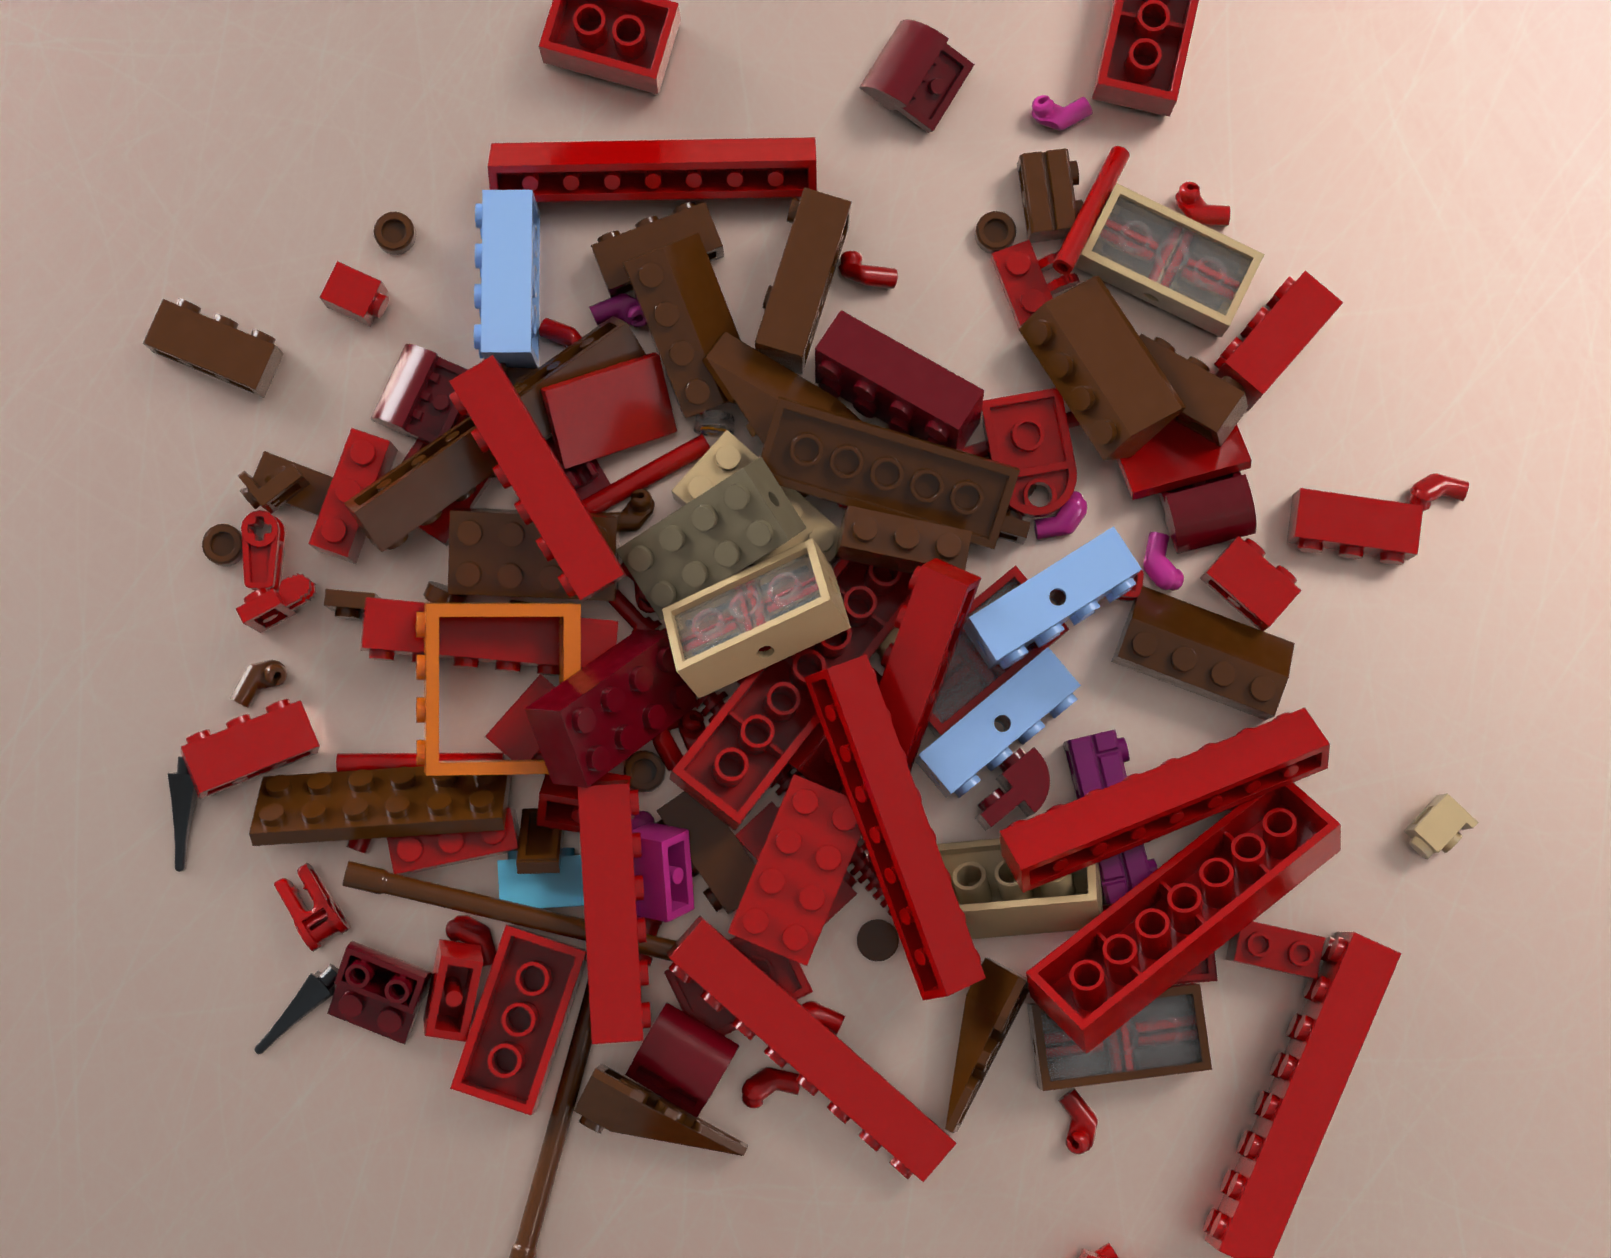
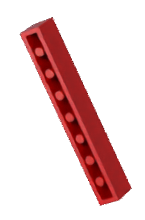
(655, 169)
(1164, 799)
(895, 828)
(810, 1048)

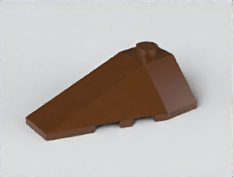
(757, 381)
(986, 1020)
(633, 1110)

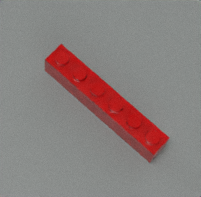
(537, 479)
(507, 641)
(924, 648)
(611, 913)

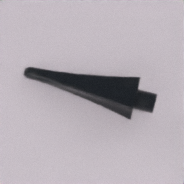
(183, 804)
(313, 992)

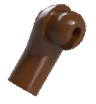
(636, 511)

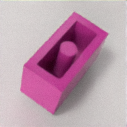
(665, 872)

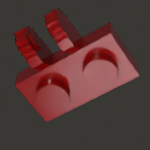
(1024, 279)
(268, 608)

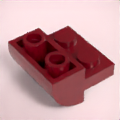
(917, 74)
(418, 395)
(1209, 512)
(1026, 786)
(379, 992)
(682, 1059)

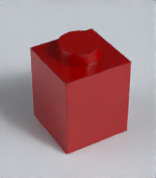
(355, 294)

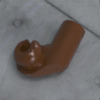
(257, 677)

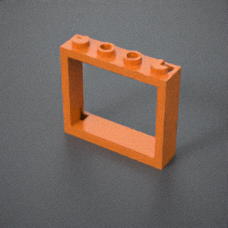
(428, 670)

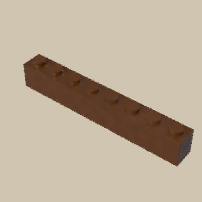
(455, 464)

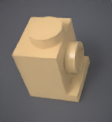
(1439, 826)

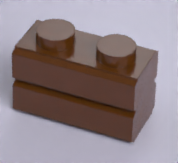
(1048, 194)

